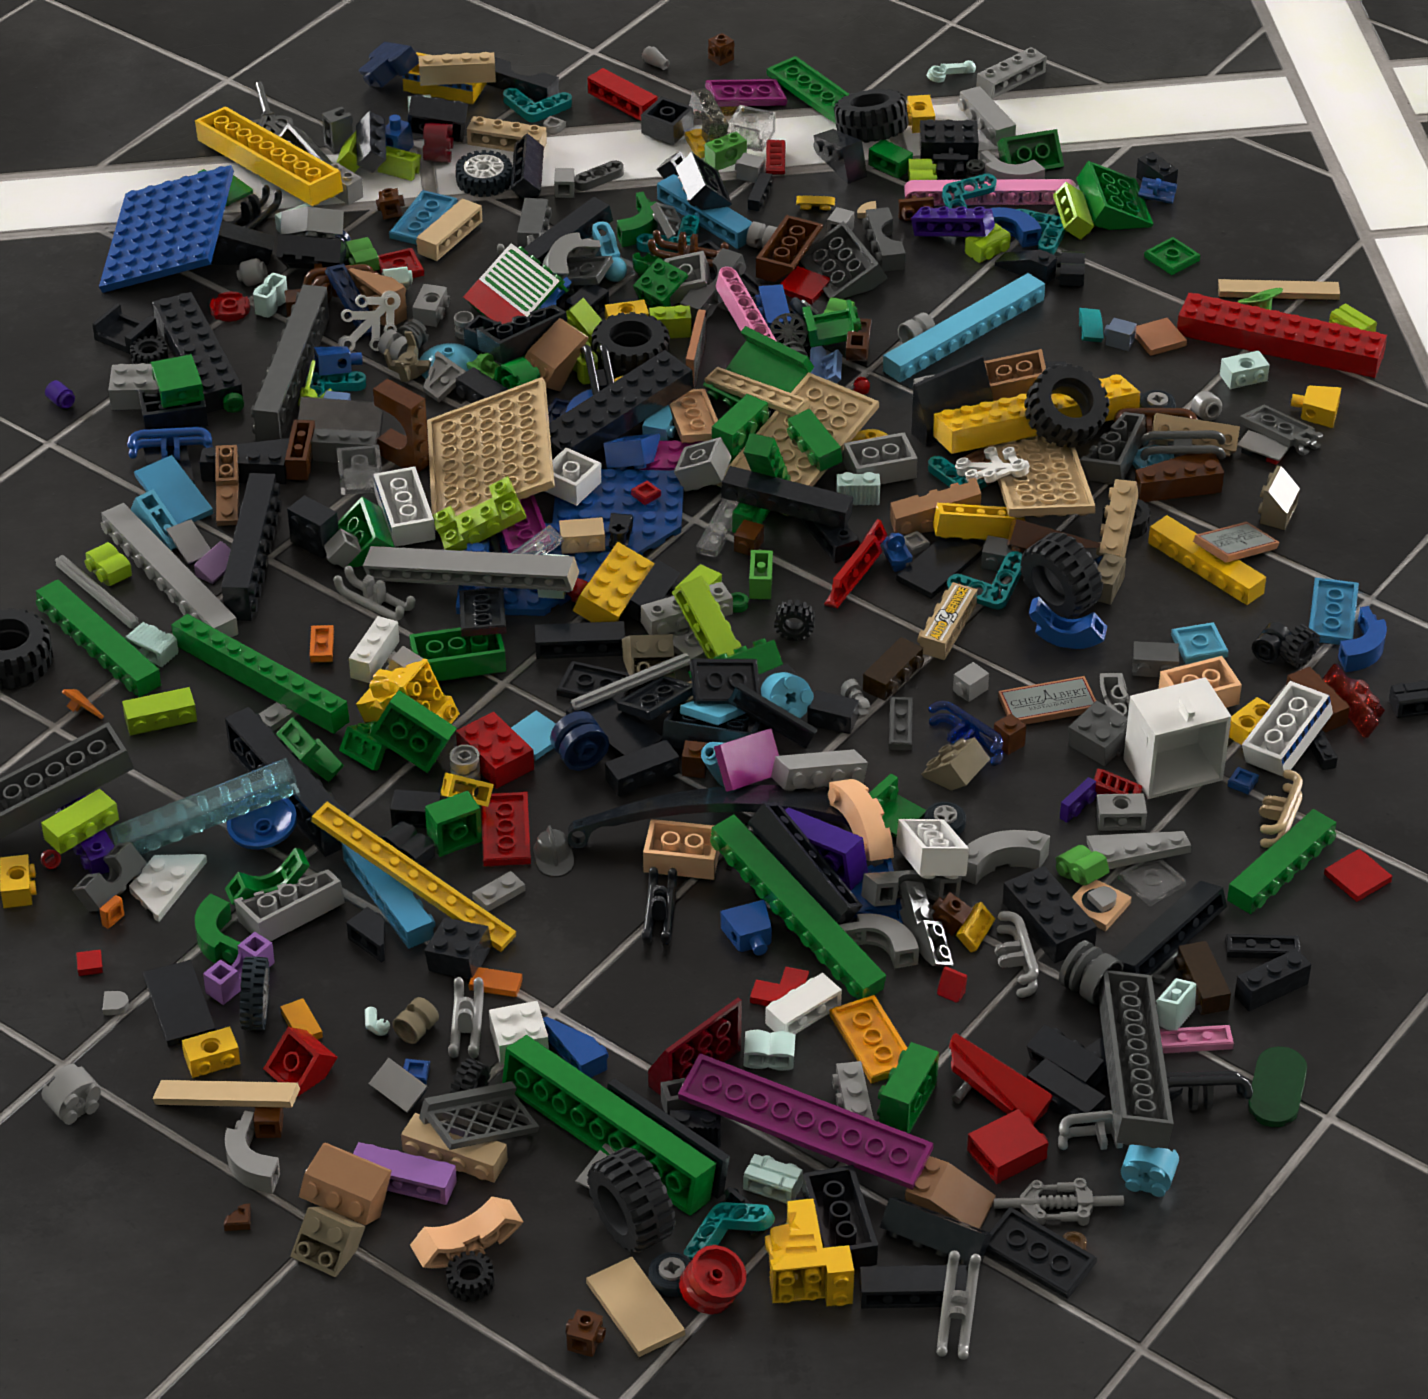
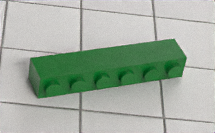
(1282, 861)

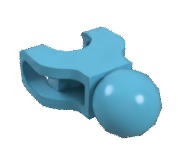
(609, 248)

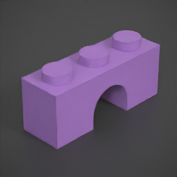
(223, 980)

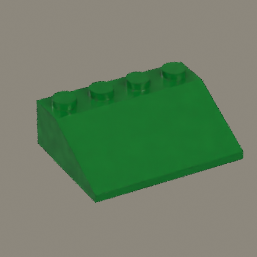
(1113, 198)

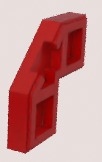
(766, 992)

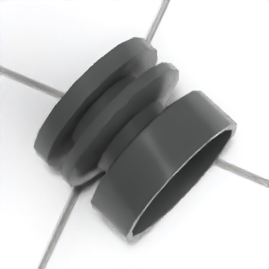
(1084, 970)

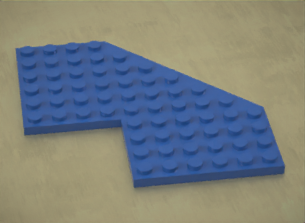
(613, 495)

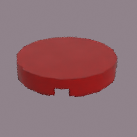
(230, 306)

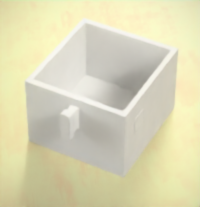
(1177, 737)

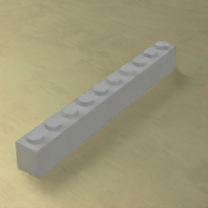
(472, 568)
(166, 569)

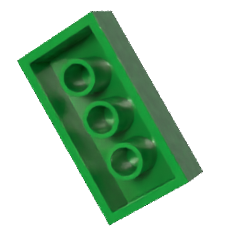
(459, 656)

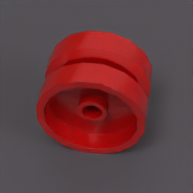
(712, 1279)

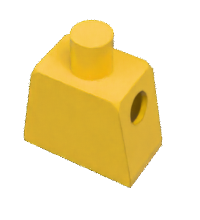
(1318, 404)
(457, 784)

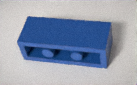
(772, 303)

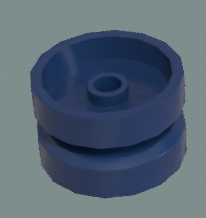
(579, 740)

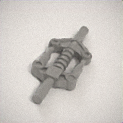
(1031, 1203)

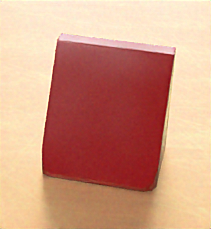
(952, 984)

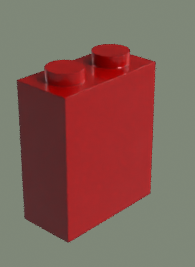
(1007, 1146)

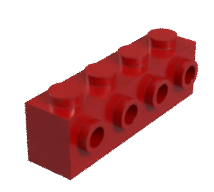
(620, 93)

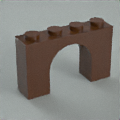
(411, 413)

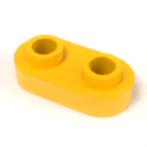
(823, 202)

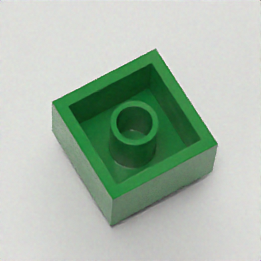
(453, 823)

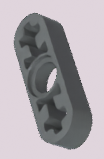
(589, 179)

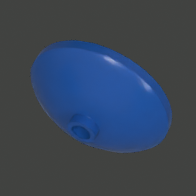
(264, 826)

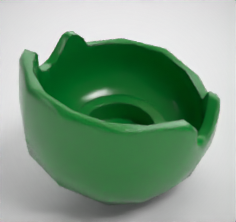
(641, 264)

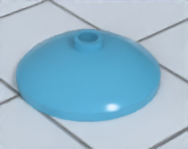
(455, 352)

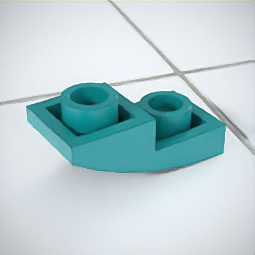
(1091, 325)

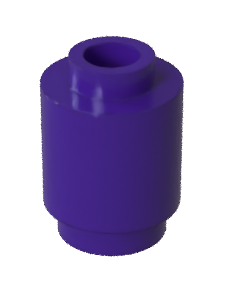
(59, 394)

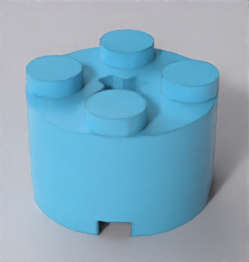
(796, 688)
(1149, 1169)

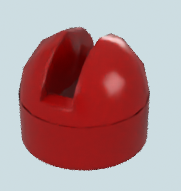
(861, 385)
(53, 862)

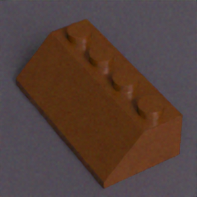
(786, 248)

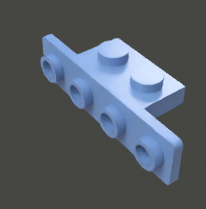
(825, 365)

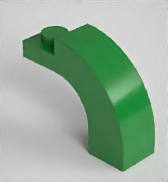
(642, 223)
(289, 873)
(209, 921)

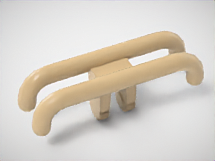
(1281, 809)

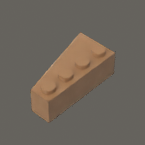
(918, 512)

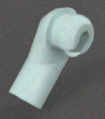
(374, 1025)

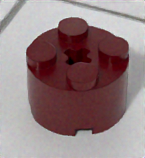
(438, 142)

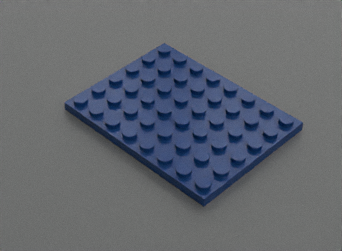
(167, 228)

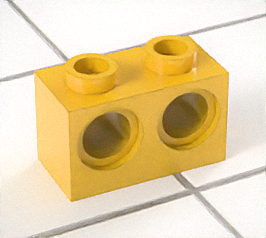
(1246, 719)

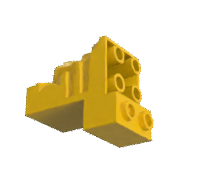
(416, 682)
(800, 1263)

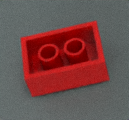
(501, 750)

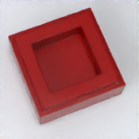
(646, 492)
(89, 962)

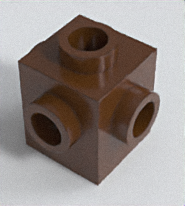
(721, 49)
(390, 203)
(950, 912)
(585, 1332)

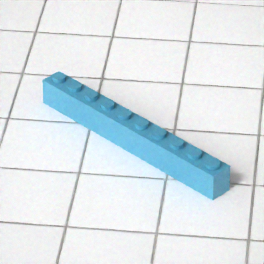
(963, 327)

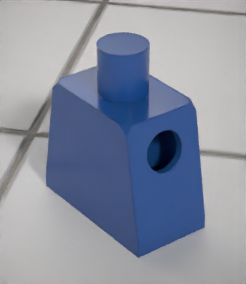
(399, 134)
(327, 360)
(748, 927)

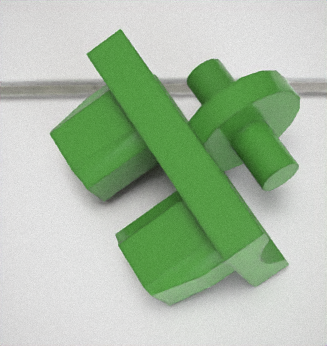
(485, 364)

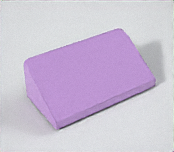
(213, 563)

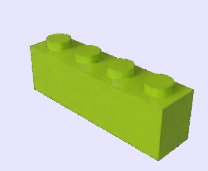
(705, 618)

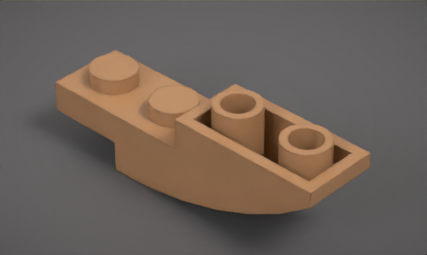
(227, 485)

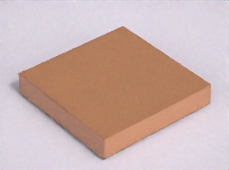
(1159, 336)

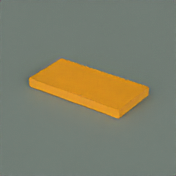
(869, 1036)

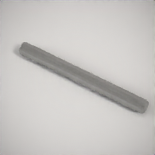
(97, 591)
(630, 682)

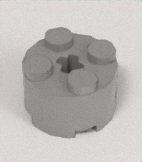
(72, 1093)

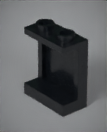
(121, 330)

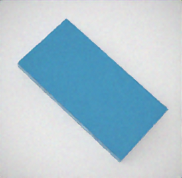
(420, 215)
(174, 490)
(1333, 610)

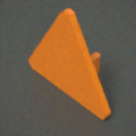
(79, 700)

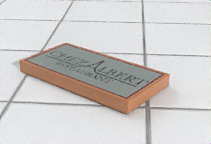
(697, 344)
(1235, 542)
(1048, 700)

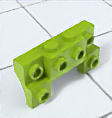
(482, 520)

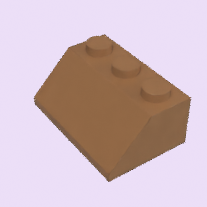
(346, 1184)

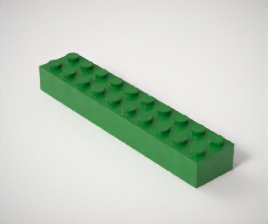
(602, 1117)

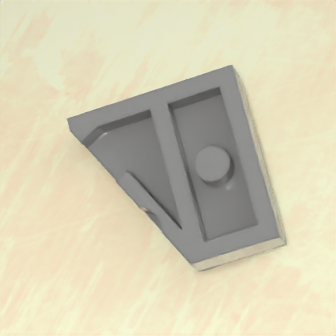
(667, 217)
(441, 377)

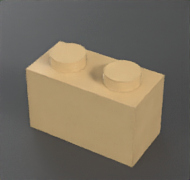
(582, 535)

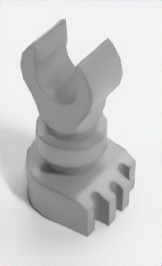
(853, 690)

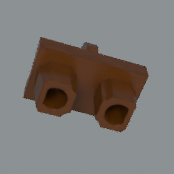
(909, 207)

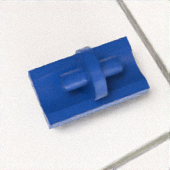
(1157, 190)
(896, 551)

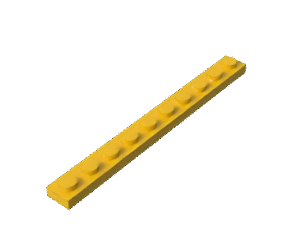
(410, 873)

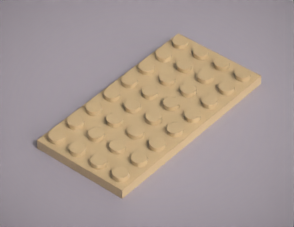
(836, 407)
(1053, 482)

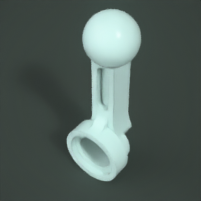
(938, 73)

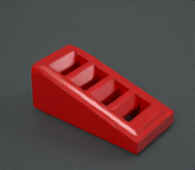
(775, 156)
(1110, 784)

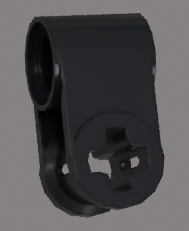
(620, 528)

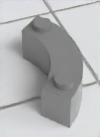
(1115, 692)
(1008, 847)

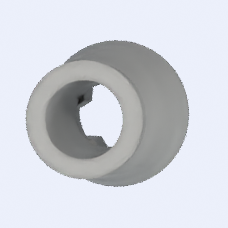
(654, 57)

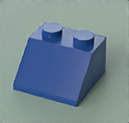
(631, 451)

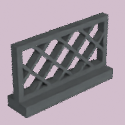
(475, 1103)

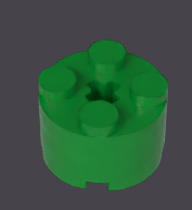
(516, 373)

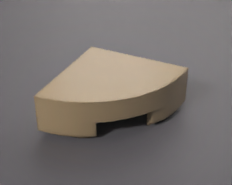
(861, 213)

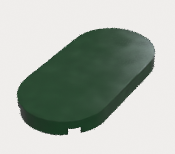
(1277, 1086)

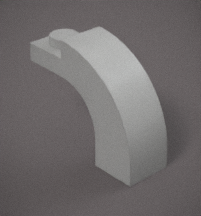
(1006, 171)
(566, 247)
(887, 934)
(247, 1166)

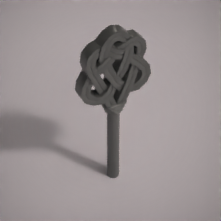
(268, 119)

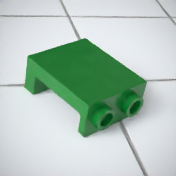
(831, 326)
(177, 380)
(310, 751)

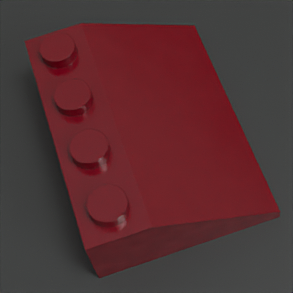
(716, 1038)

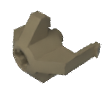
(408, 364)

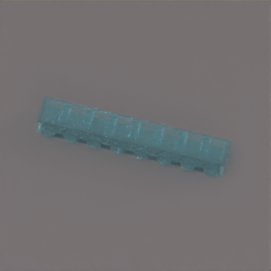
(208, 808)

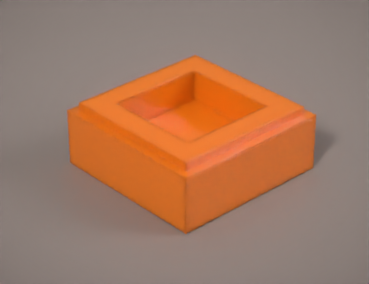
(112, 911)

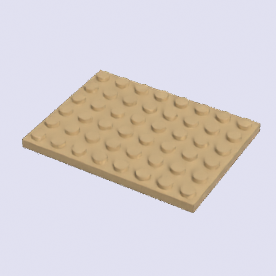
(489, 442)

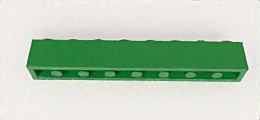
(98, 638)

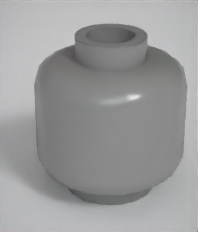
(252, 272)
(1206, 405)

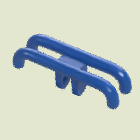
(169, 437)

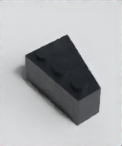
(842, 154)

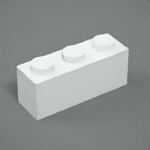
(374, 649)
(803, 1005)

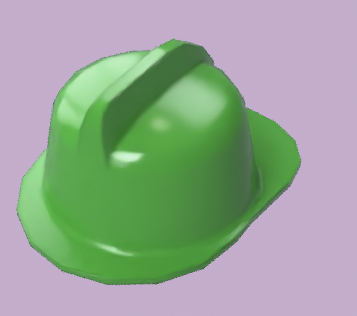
(1262, 299)

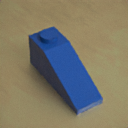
(577, 1048)

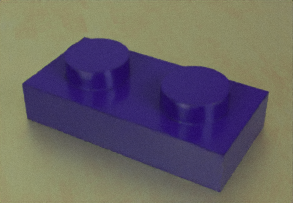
(1078, 799)

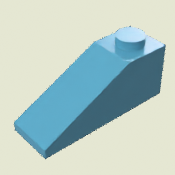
(661, 423)
(155, 516)

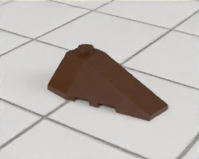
(1025, 534)

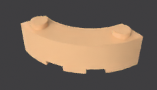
(863, 817)
(489, 1224)

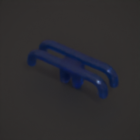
(967, 728)

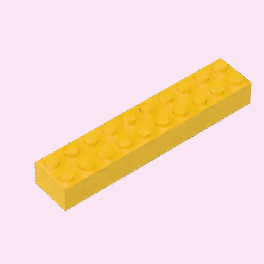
(269, 156)
(1006, 419)

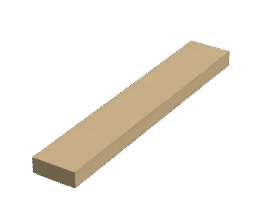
(1291, 289)
(741, 385)
(226, 1093)

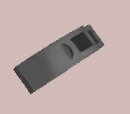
(919, 920)

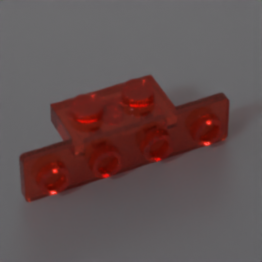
(1362, 703)

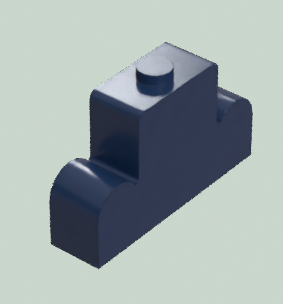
(387, 62)

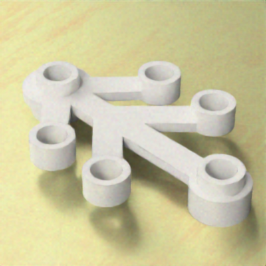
(371, 318)
(1016, 467)

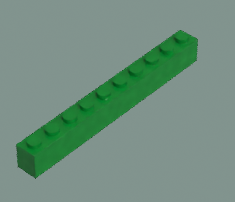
(261, 673)
(797, 908)

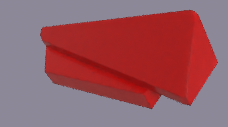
(857, 565)
(997, 1081)

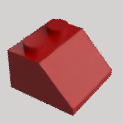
(300, 1059)

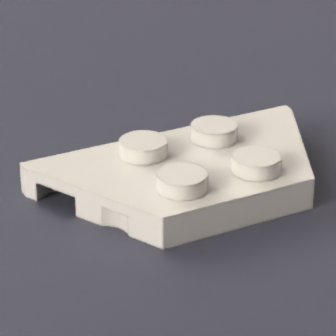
(165, 880)

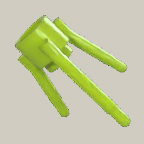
(307, 391)

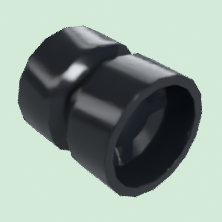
(1268, 643)

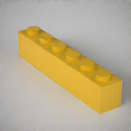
(1232, 577)

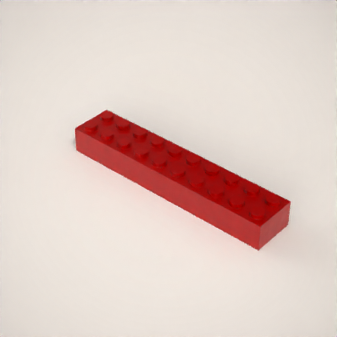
(1282, 334)

